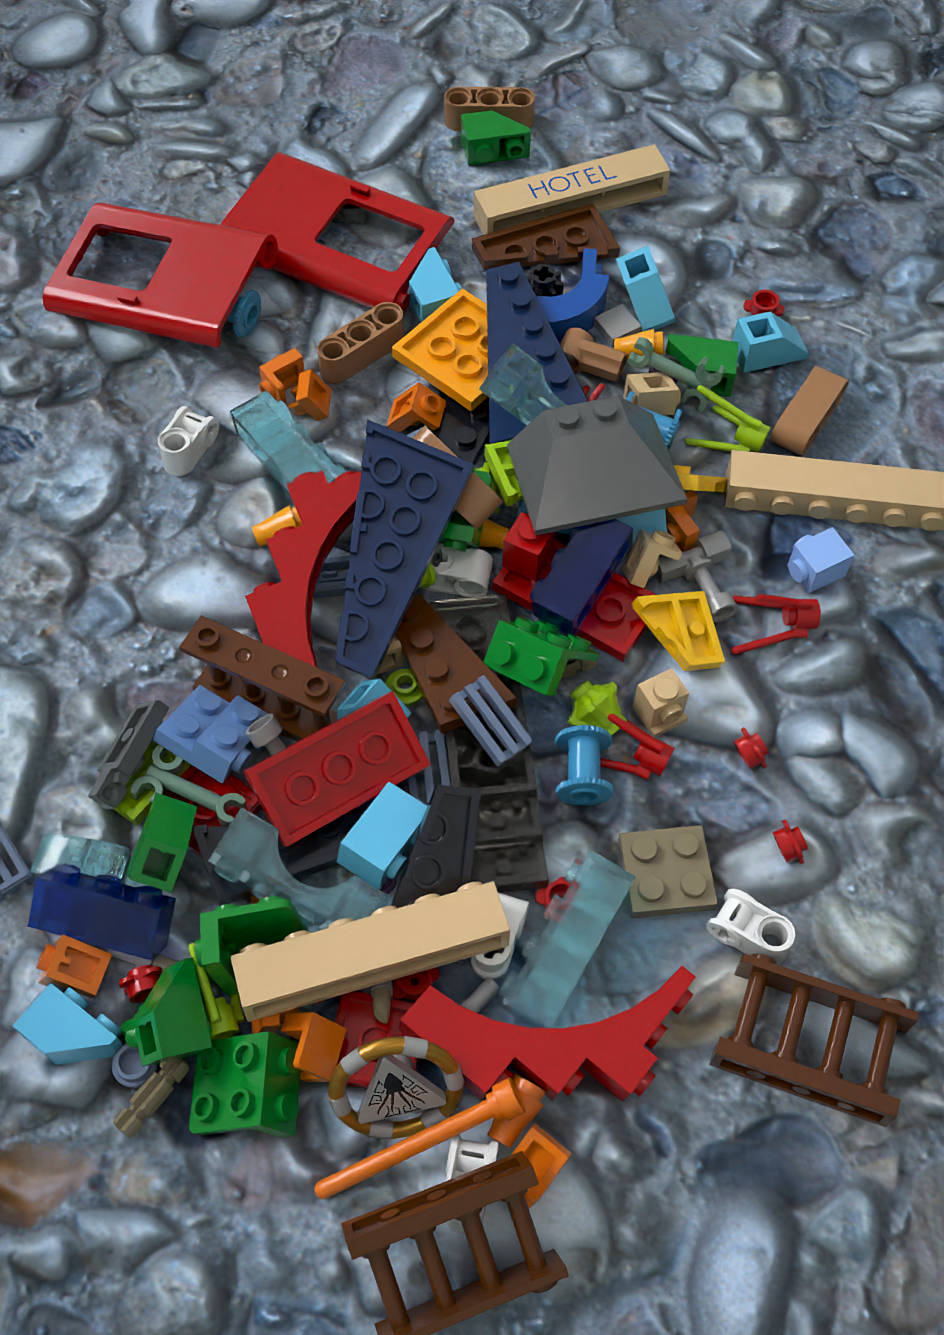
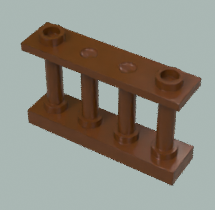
(264, 676)
(781, 1067)
(417, 1219)

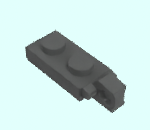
(126, 753)

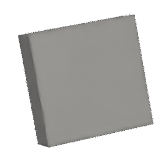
(616, 324)

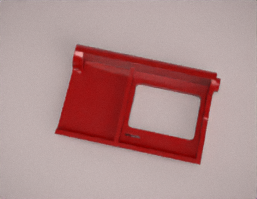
(297, 205)
(189, 289)

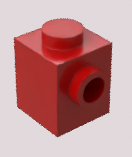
(525, 551)

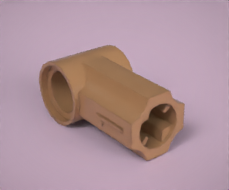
(592, 357)

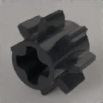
(545, 280)

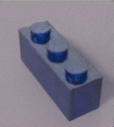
(580, 573)
(102, 911)

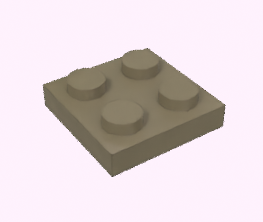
(669, 871)

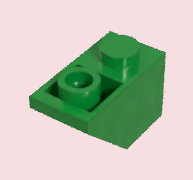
(493, 138)
(718, 351)
(162, 843)
(173, 1017)

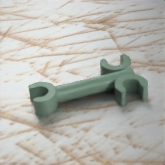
(688, 377)
(165, 776)

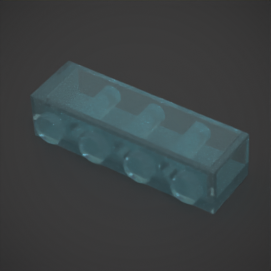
(279, 441)
(567, 942)

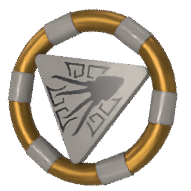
(396, 1087)

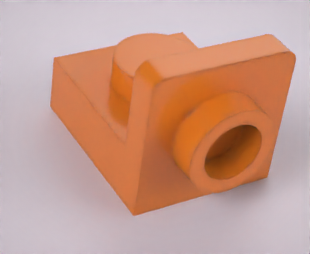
(415, 406)
(73, 965)

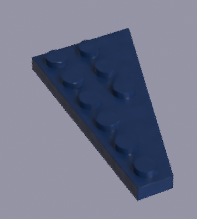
(518, 318)
(397, 526)

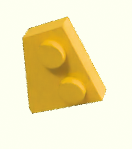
(700, 482)
(683, 627)

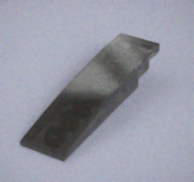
(509, 817)

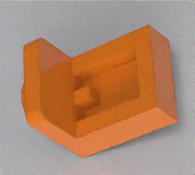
(281, 374)
(680, 523)
(546, 1157)

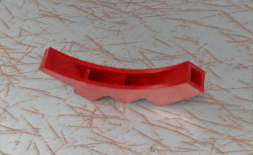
(285, 608)
(551, 1056)

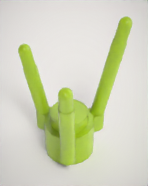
(750, 432)
(222, 1016)

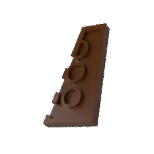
(548, 240)
(442, 664)

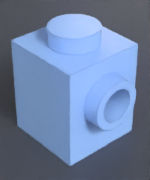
(820, 560)

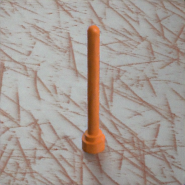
(499, 1103)

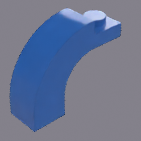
(580, 304)

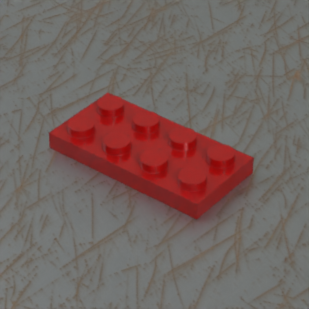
(610, 623)
(337, 768)

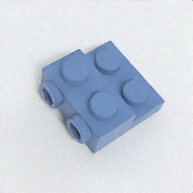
(210, 732)

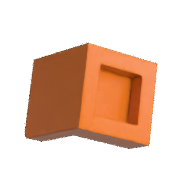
(318, 1044)

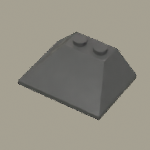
(593, 465)

